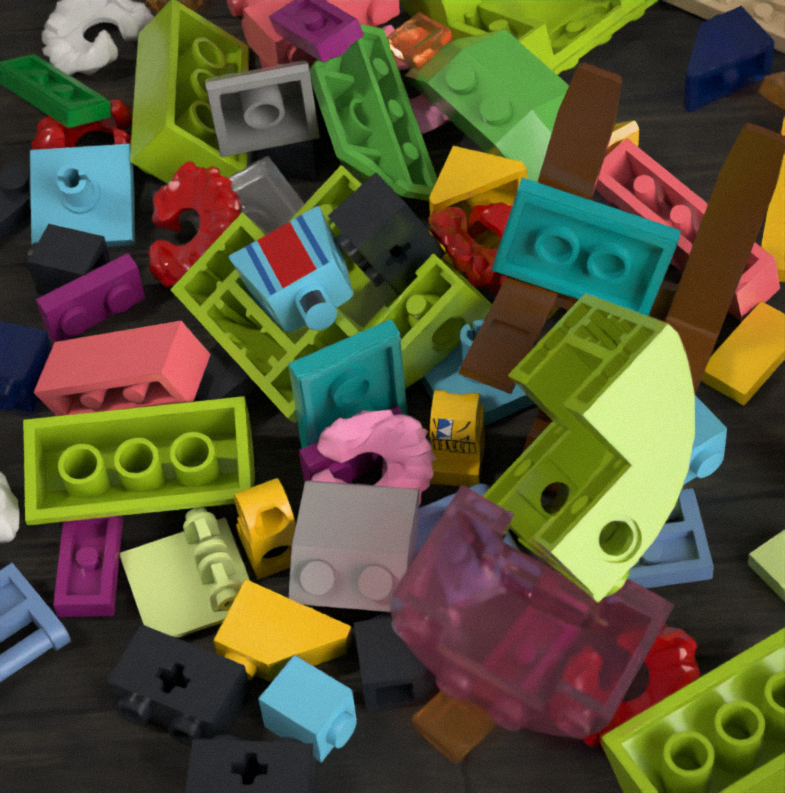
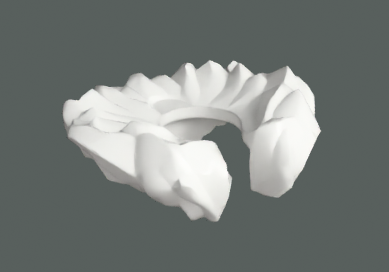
(73, 17)

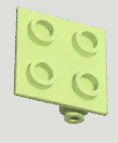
(186, 577)

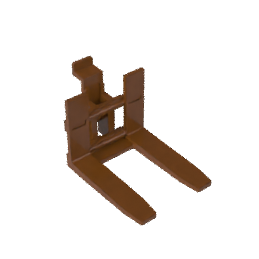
(713, 267)

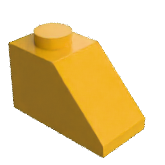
(269, 629)

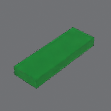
(53, 91)

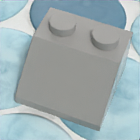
(263, 108)
(352, 544)

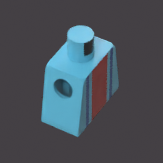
(297, 273)

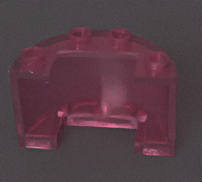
(517, 630)

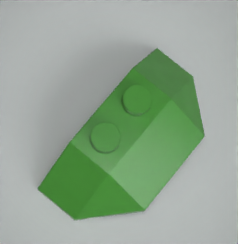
(495, 95)
(373, 117)

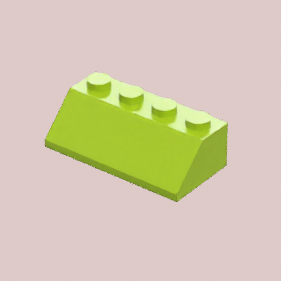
(171, 97)
(137, 460)
(713, 733)

